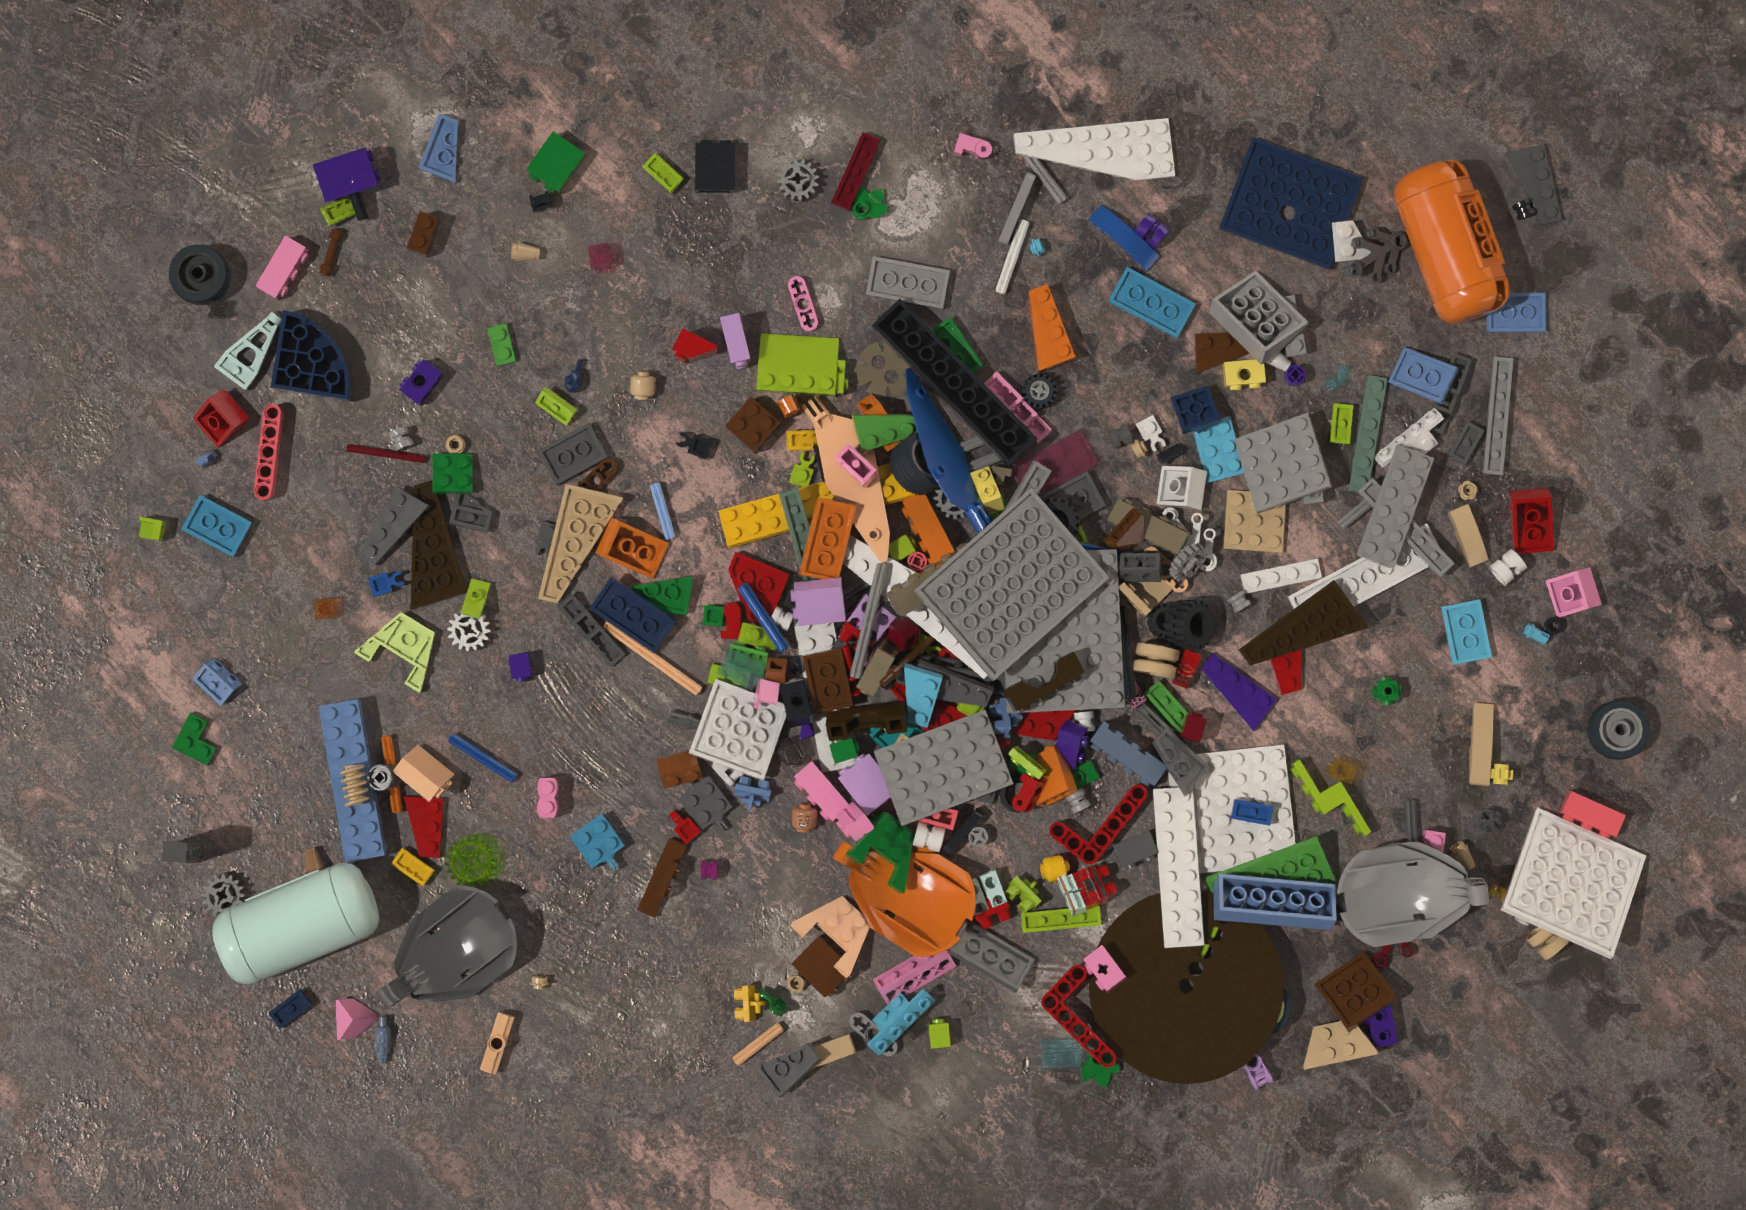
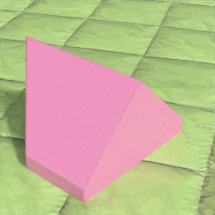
(353, 1018)

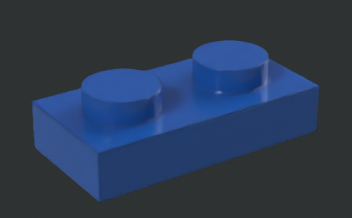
(1252, 812)

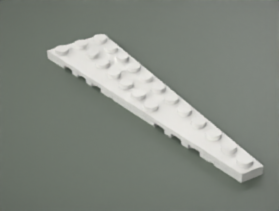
(863, 563)

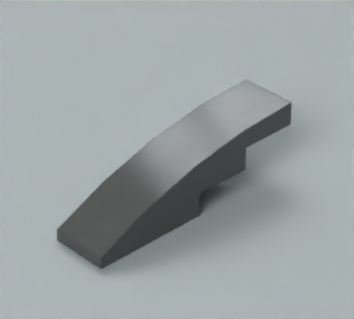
(1446, 408)
(590, 630)

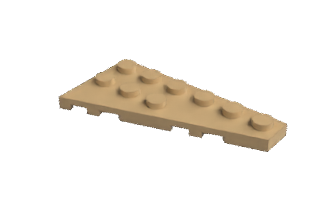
(577, 528)

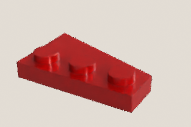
(1288, 672)

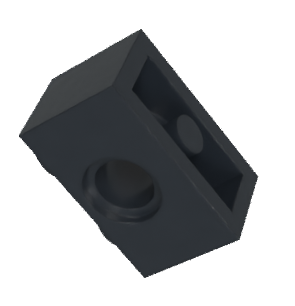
(795, 692)

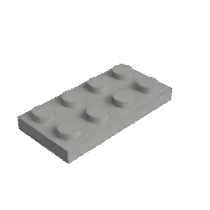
(907, 282)

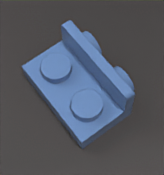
(217, 681)

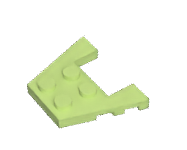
(407, 640)

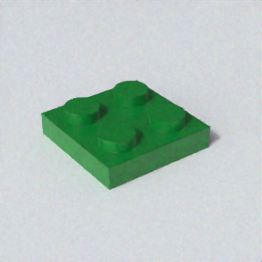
(452, 473)

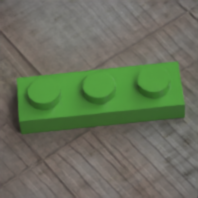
(1167, 705)

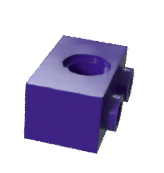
(420, 393)

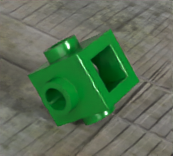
(1378, 691)

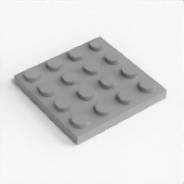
(1282, 463)

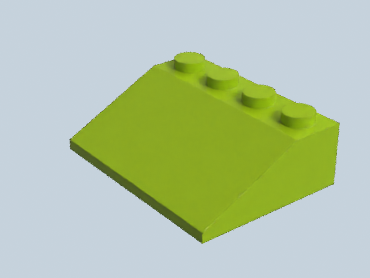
(797, 365)

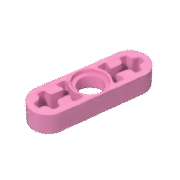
(803, 288)

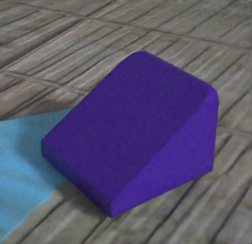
(806, 731)

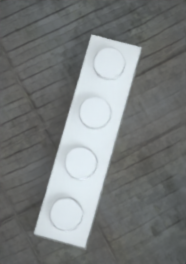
(1281, 576)

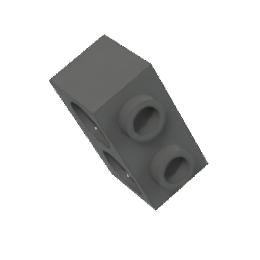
(1140, 567)

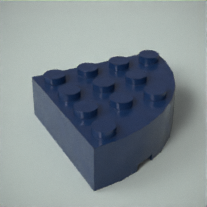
(310, 361)

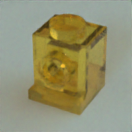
(1349, 771)

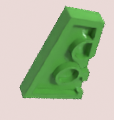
(881, 430)

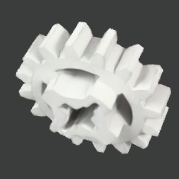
(464, 639)

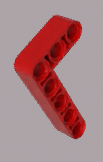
(1103, 829)
(1075, 1020)

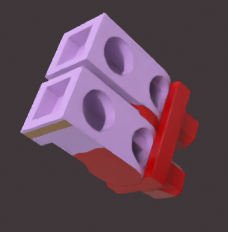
(854, 623)

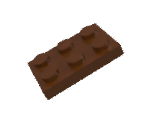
(827, 680)

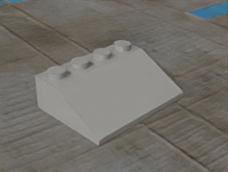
(1257, 316)

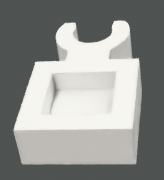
(1150, 430)

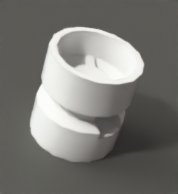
(1508, 567)
(929, 836)

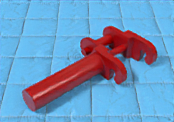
(849, 661)

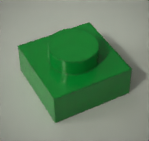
(713, 615)

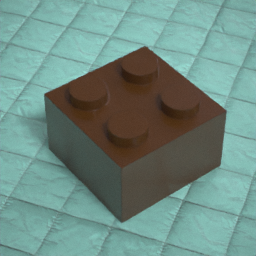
(752, 425)

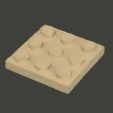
(1252, 530)

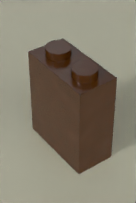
(817, 967)

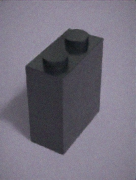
(715, 167)

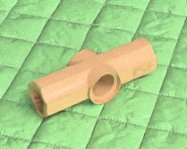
(493, 1055)

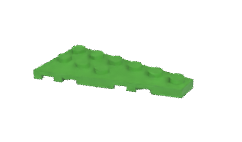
(1297, 862)

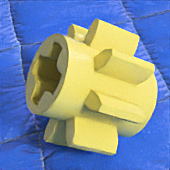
(1501, 774)

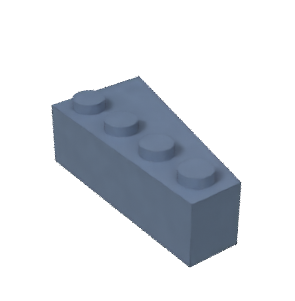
(1127, 754)

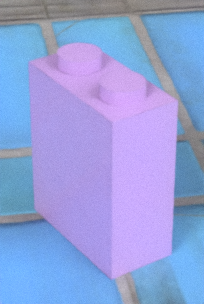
(735, 341)
(818, 601)
(865, 783)

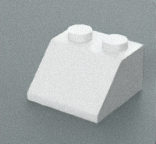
(1181, 487)

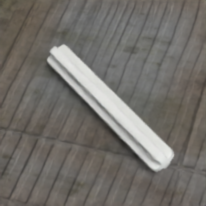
(1012, 256)

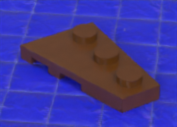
(1215, 349)

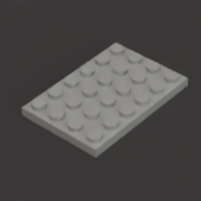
(943, 767)

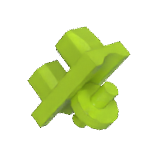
(1025, 891)

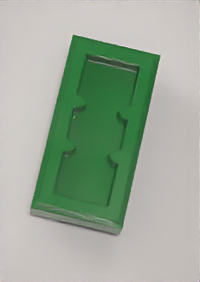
(1084, 774)

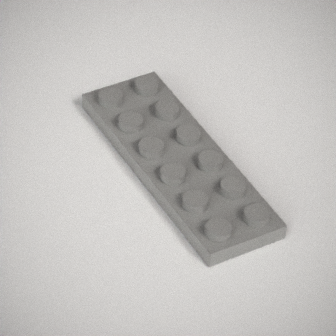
(1395, 506)

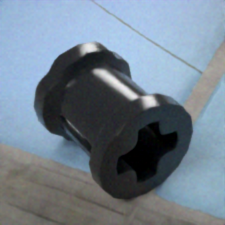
(540, 201)

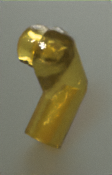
(1497, 891)

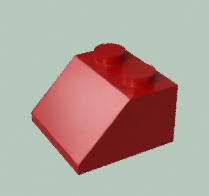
(692, 347)
(220, 417)

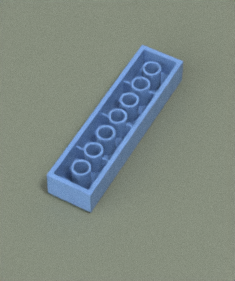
(346, 746)

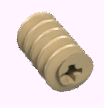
(354, 785)

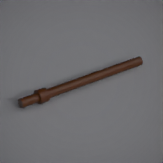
(896, 670)

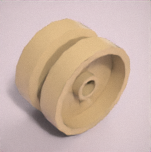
(1156, 658)
(1549, 942)

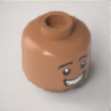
(804, 817)

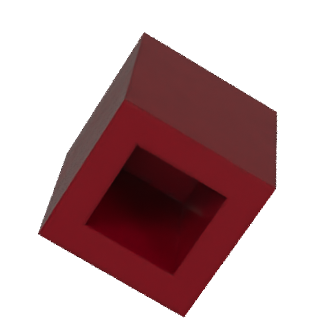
(903, 633)
(1193, 727)

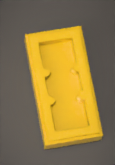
(801, 440)
(412, 867)

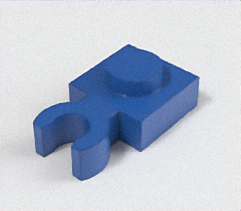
(382, 583)

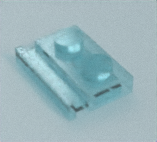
(740, 669)
(1060, 1054)

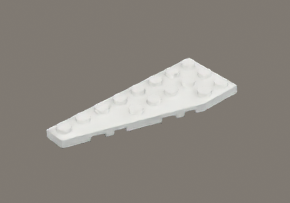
(1120, 149)

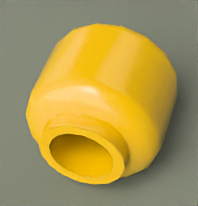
(1054, 867)

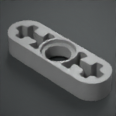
(865, 1019)

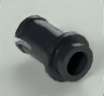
(1169, 454)

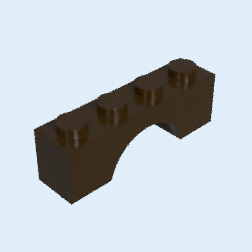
(1065, 670)
(844, 723)

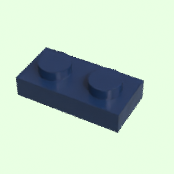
(290, 1009)

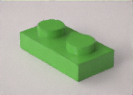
(501, 345)

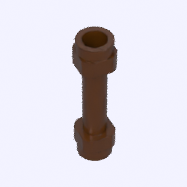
(335, 236)

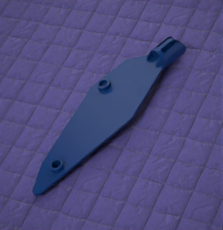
(944, 454)

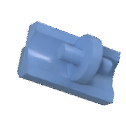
(1004, 725)
(752, 795)

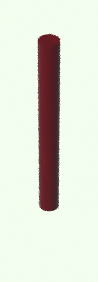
(385, 453)

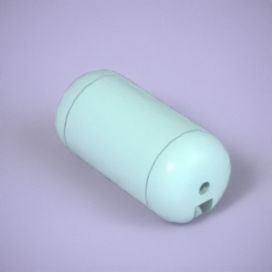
(295, 923)

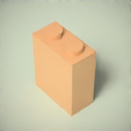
(424, 773)

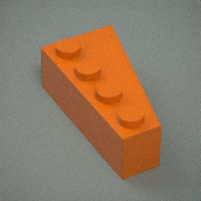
(1049, 334)
(927, 527)

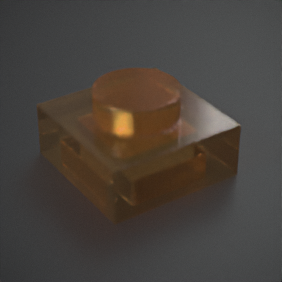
(324, 608)

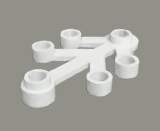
(1195, 537)

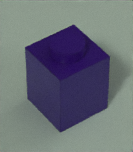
(520, 667)

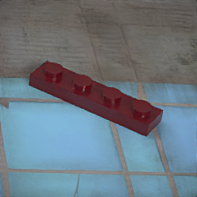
(855, 171)

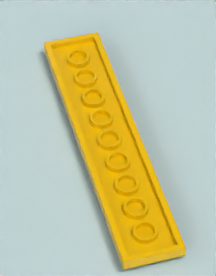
(766, 517)

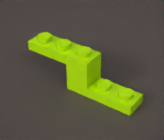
(1330, 798)

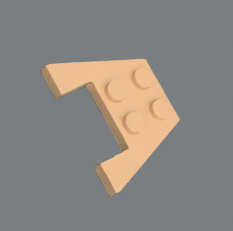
(842, 924)

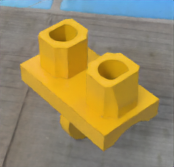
(751, 1003)

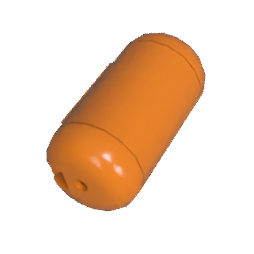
(1452, 241)

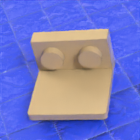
(1144, 595)

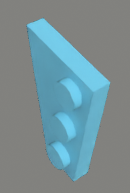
(921, 693)

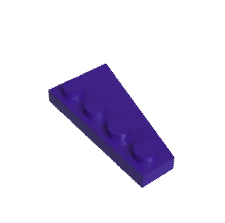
(1243, 694)

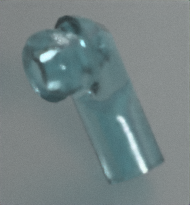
(1338, 380)

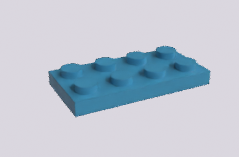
(1151, 302)

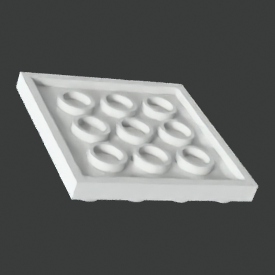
(737, 733)

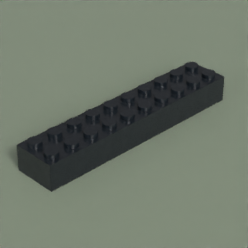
(954, 383)

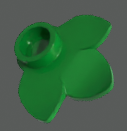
(871, 202)
(776, 1006)
(1095, 1070)

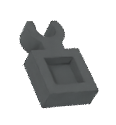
(545, 536)

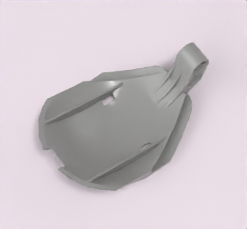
(1386, 893)

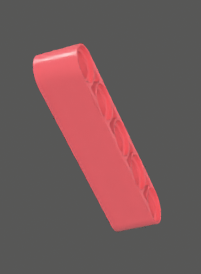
(272, 462)

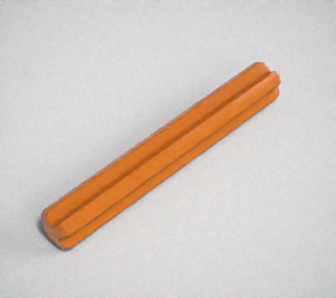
(389, 758)

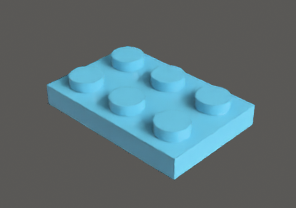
(1218, 451)
(1466, 632)

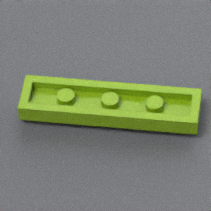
(1059, 919)

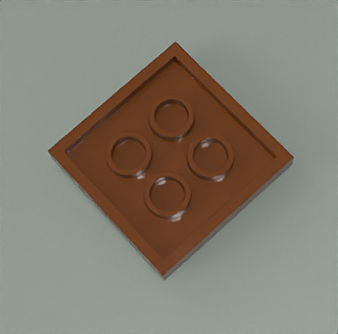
(1356, 991)

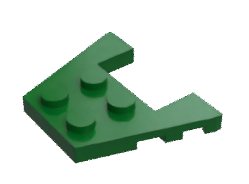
(890, 842)

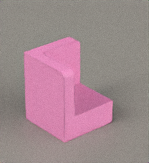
(766, 692)

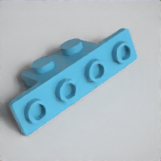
(897, 1018)

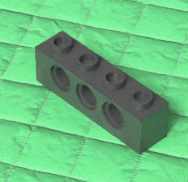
(182, 851)

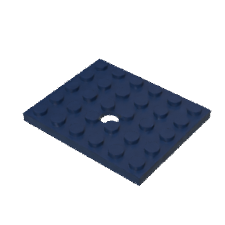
(1282, 178)

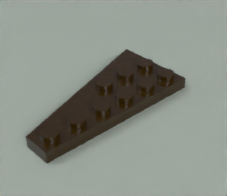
(434, 560)
(1315, 621)

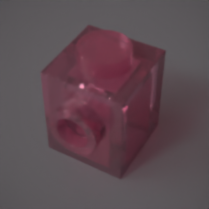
(600, 257)

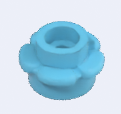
(1037, 247)

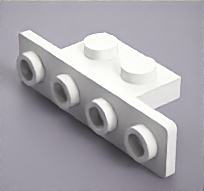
(1416, 438)

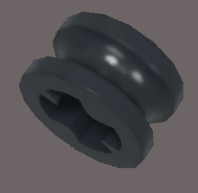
(1549, 621)
(796, 664)

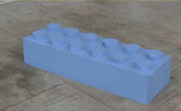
(1274, 901)

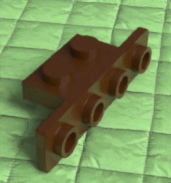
(663, 874)

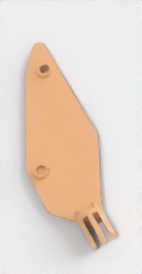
(870, 515)

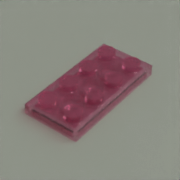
(1064, 459)

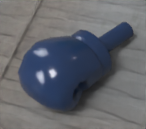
(574, 381)

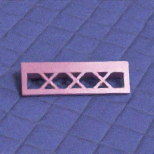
(912, 970)

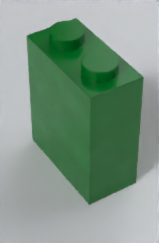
(555, 163)

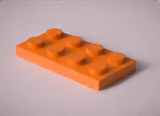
(827, 539)

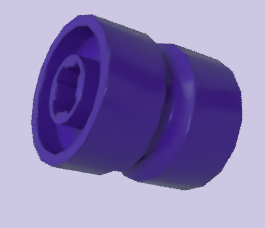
(1146, 225)

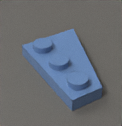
(441, 149)

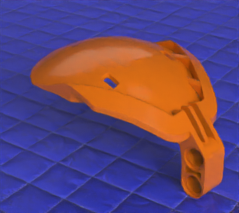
(927, 912)

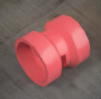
(917, 561)

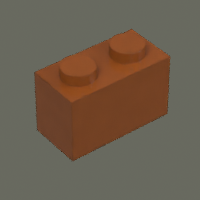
(679, 769)

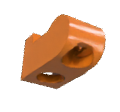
(789, 406)

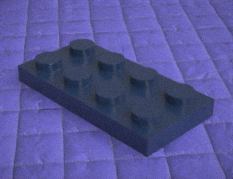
(633, 614)

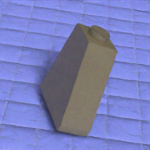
(878, 667)

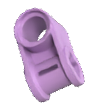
(1258, 1073)

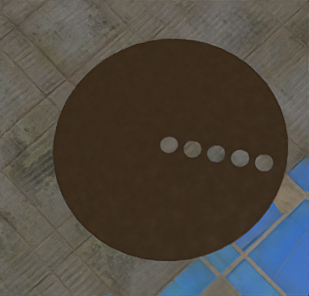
(1197, 1032)

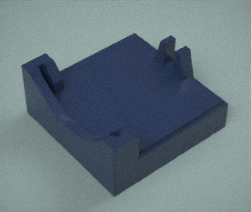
(1195, 410)

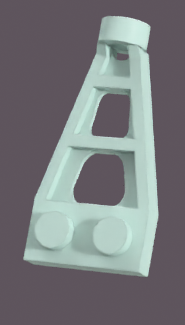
(237, 371)

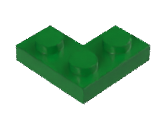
(189, 740)

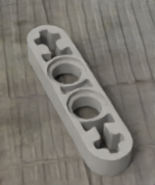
(1017, 208)

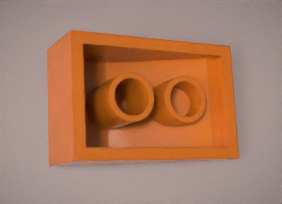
(632, 548)

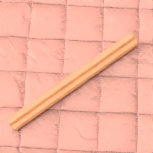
(653, 658)

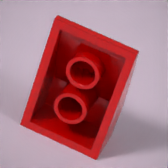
(1531, 520)

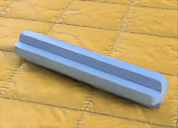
(662, 511)

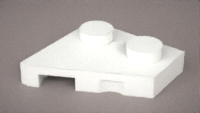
(1342, 236)

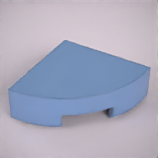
(207, 458)

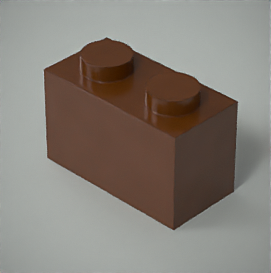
(423, 234)

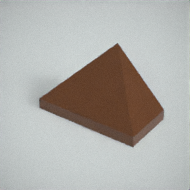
(1129, 529)

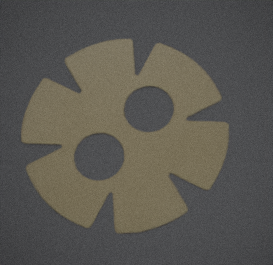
(868, 373)

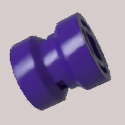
(1292, 378)

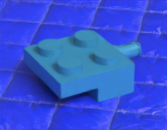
(598, 842)

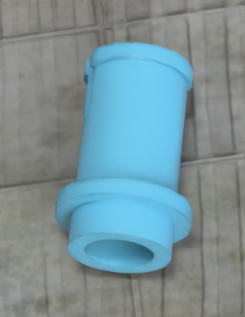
(1536, 634)

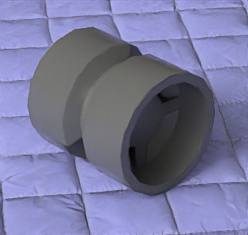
(382, 777)

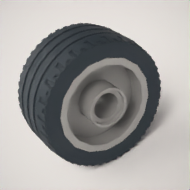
(1633, 730)

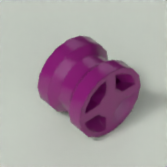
(709, 869)

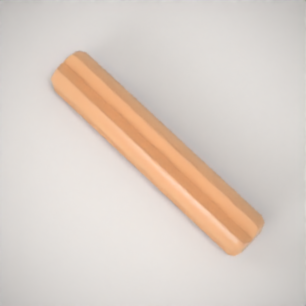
(758, 1043)

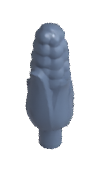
(382, 1039)

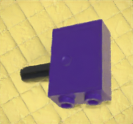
(348, 176)

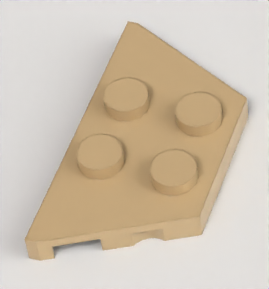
(1334, 1044)

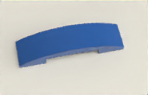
(1124, 237)

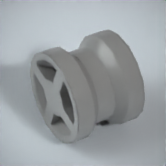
(1238, 601)
(978, 836)

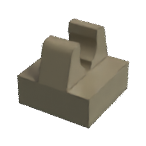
(1000, 474)

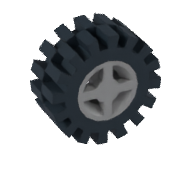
(1041, 384)

